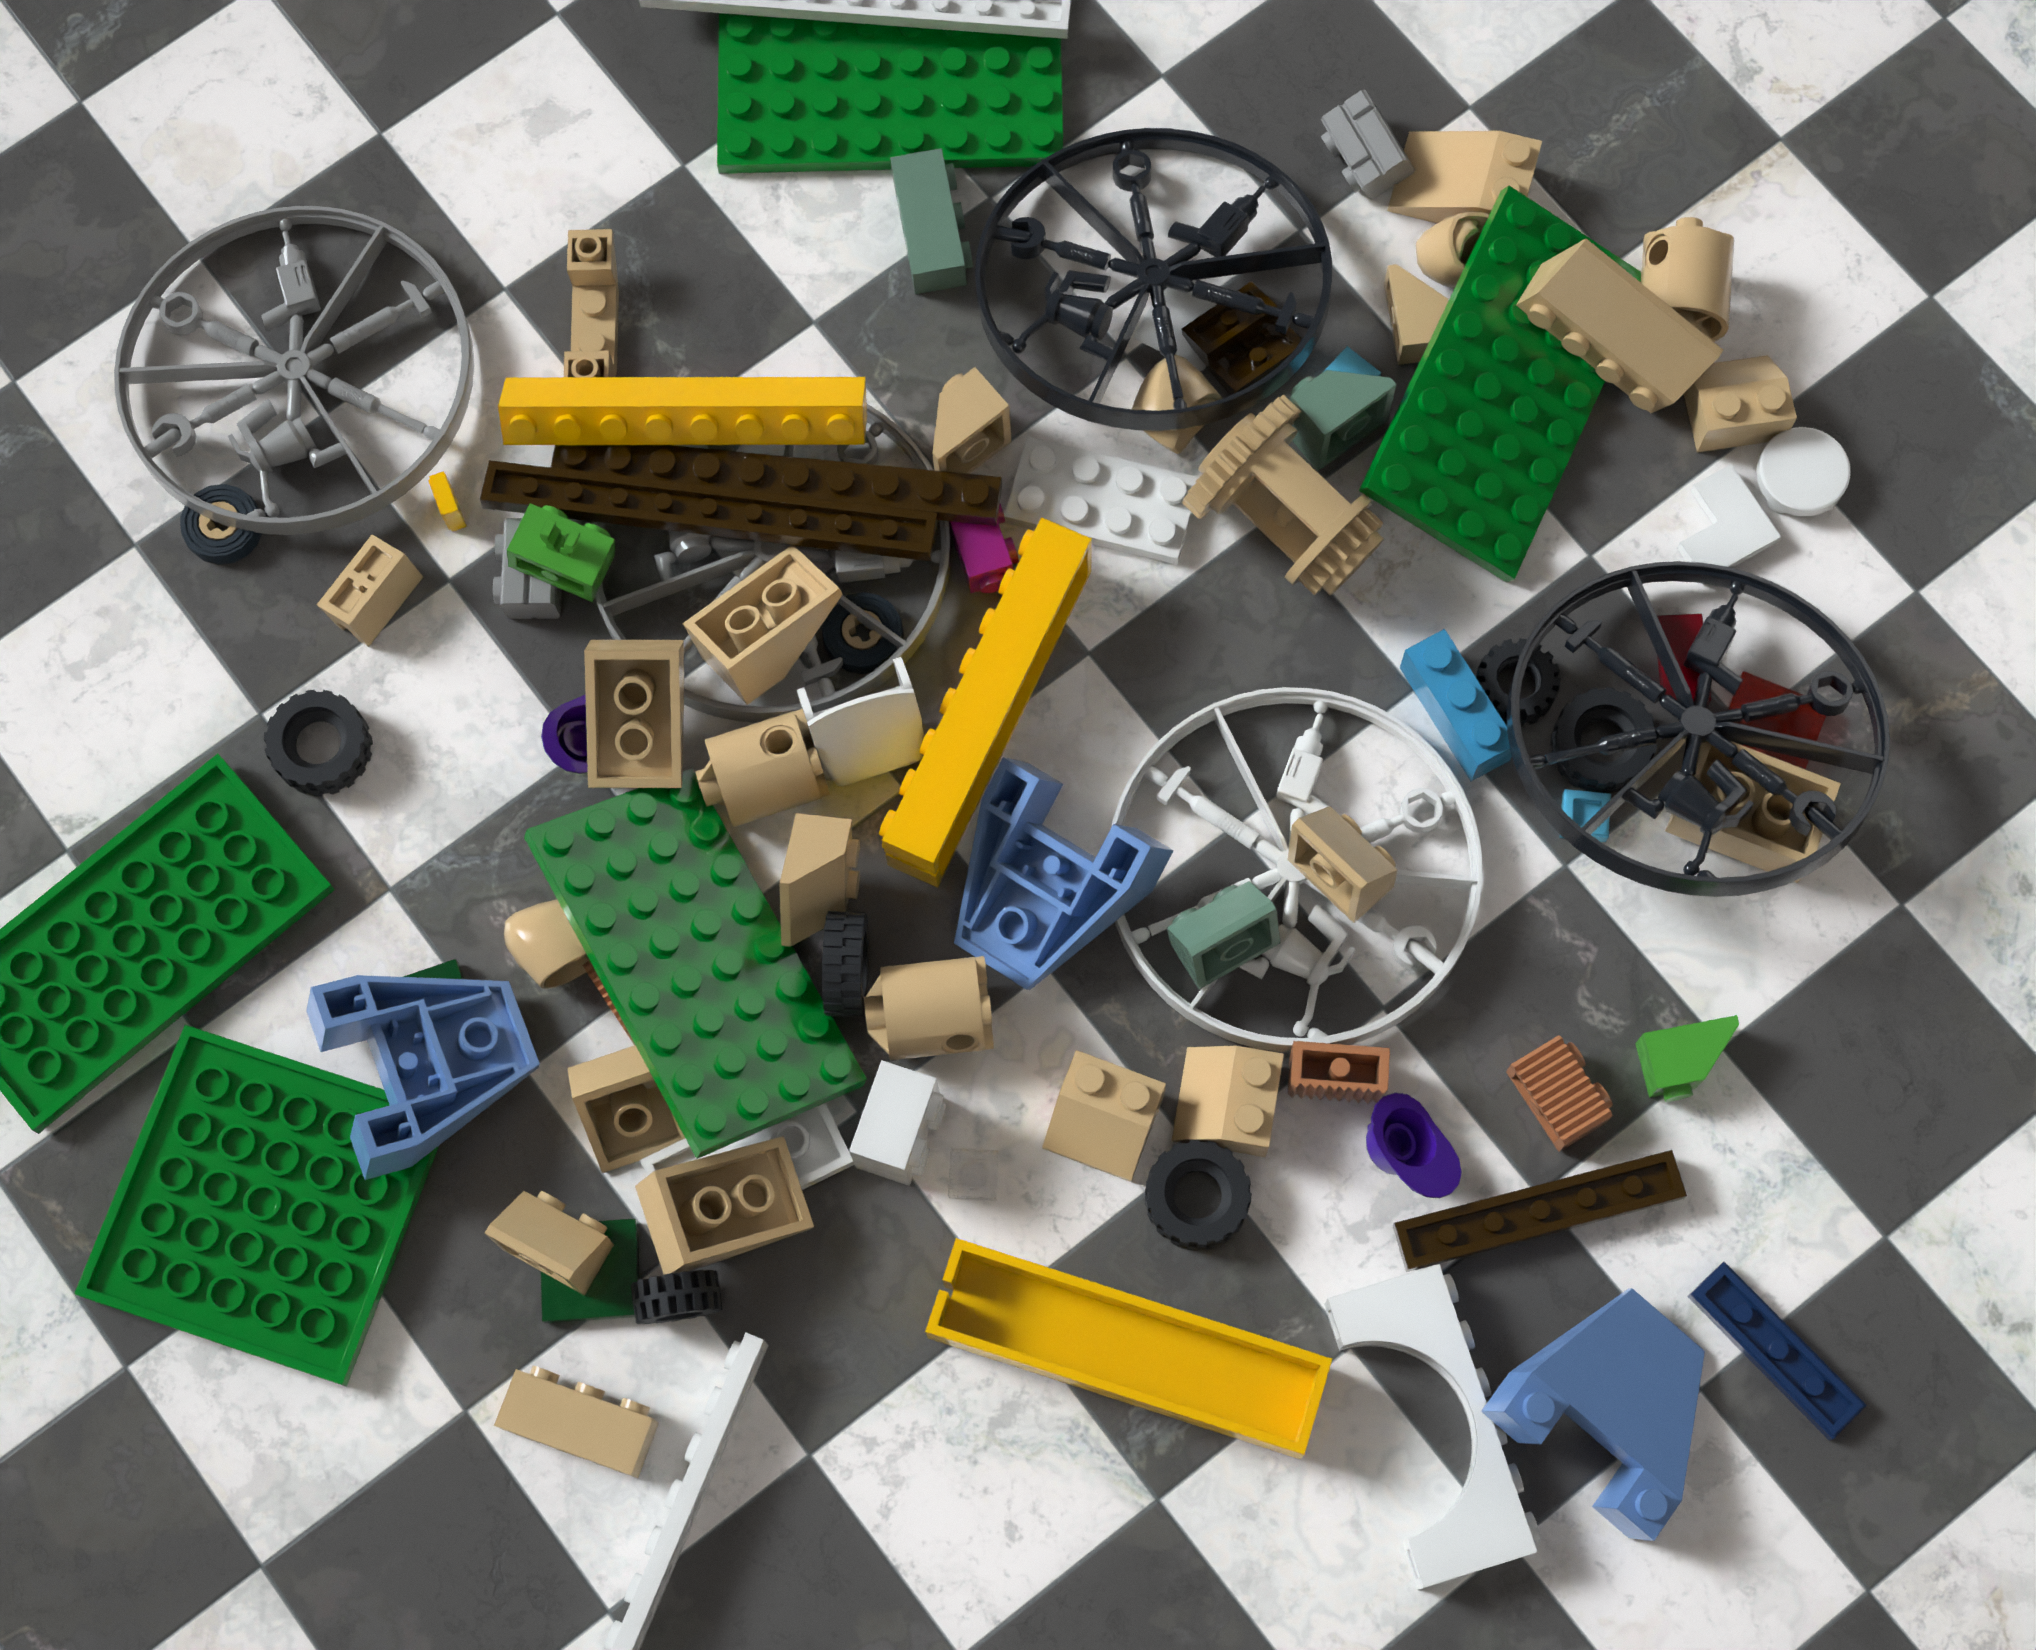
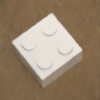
(896, 1123)

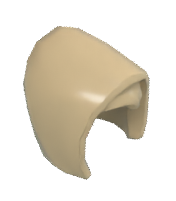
(1448, 245)
(1156, 394)
(545, 944)

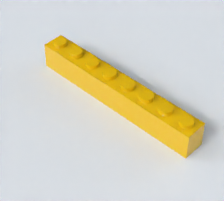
(683, 411)

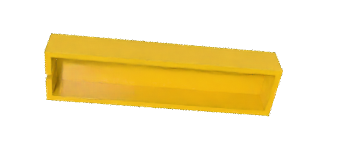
(987, 702)
(1129, 1348)

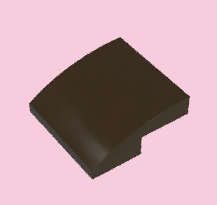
(1239, 345)

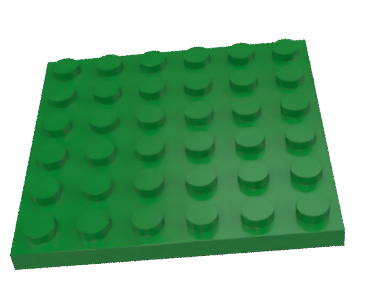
(254, 1210)

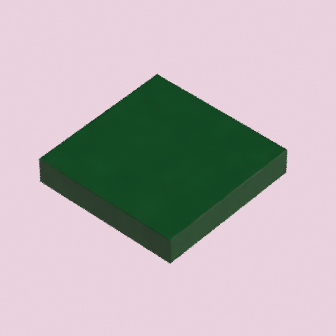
(611, 1289)

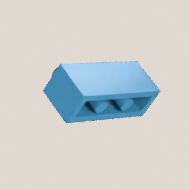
(1457, 704)

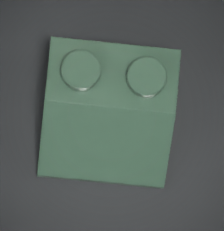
(1338, 412)
(1224, 933)

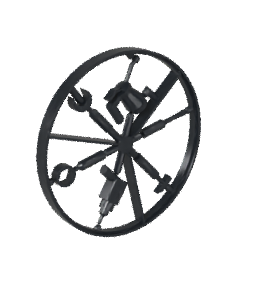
(1092, 317)
(1684, 793)

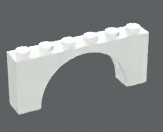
(1419, 1318)

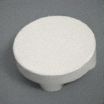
(1803, 472)

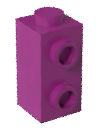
(983, 553)

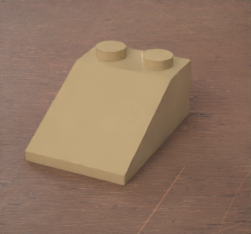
(1462, 172)
(764, 623)
(634, 713)
(723, 1205)

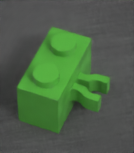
(561, 551)

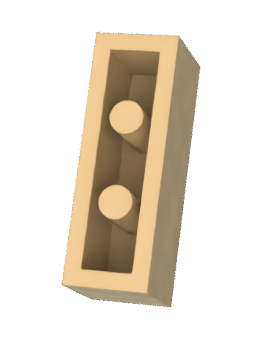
(577, 1421)

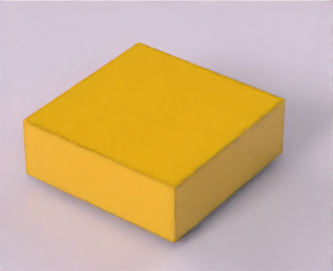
(447, 501)

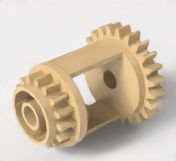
(1286, 499)

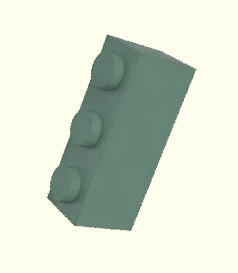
(931, 220)

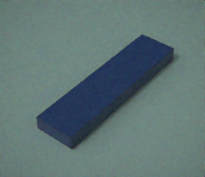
(1777, 1351)

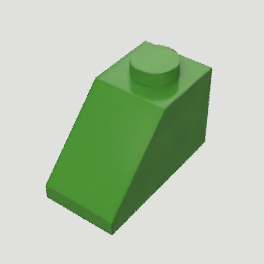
(1682, 1056)

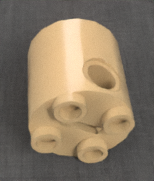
(1691, 273)
(763, 769)
(931, 1008)

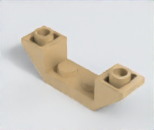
(594, 304)

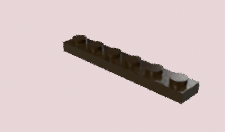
(1539, 1210)

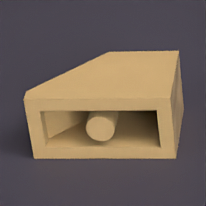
(1412, 311)

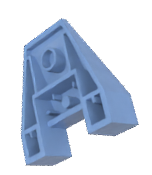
(1036, 894)
(439, 1052)
(1631, 1388)

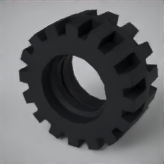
(1539, 667)
(676, 1296)

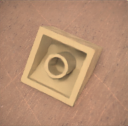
(1739, 404)
(969, 424)
(1341, 861)
(816, 874)
(1228, 1098)
(621, 1109)
(1103, 1115)
(551, 1240)

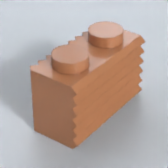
(1338, 1071)
(1561, 1092)

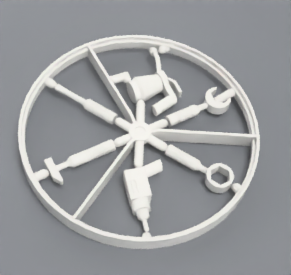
(1295, 951)

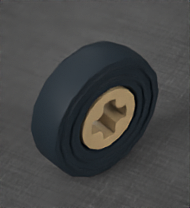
(211, 543)
(858, 655)

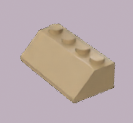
(1617, 326)

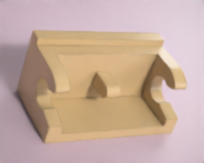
(370, 590)

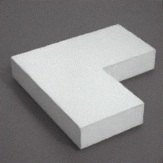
(1738, 521)

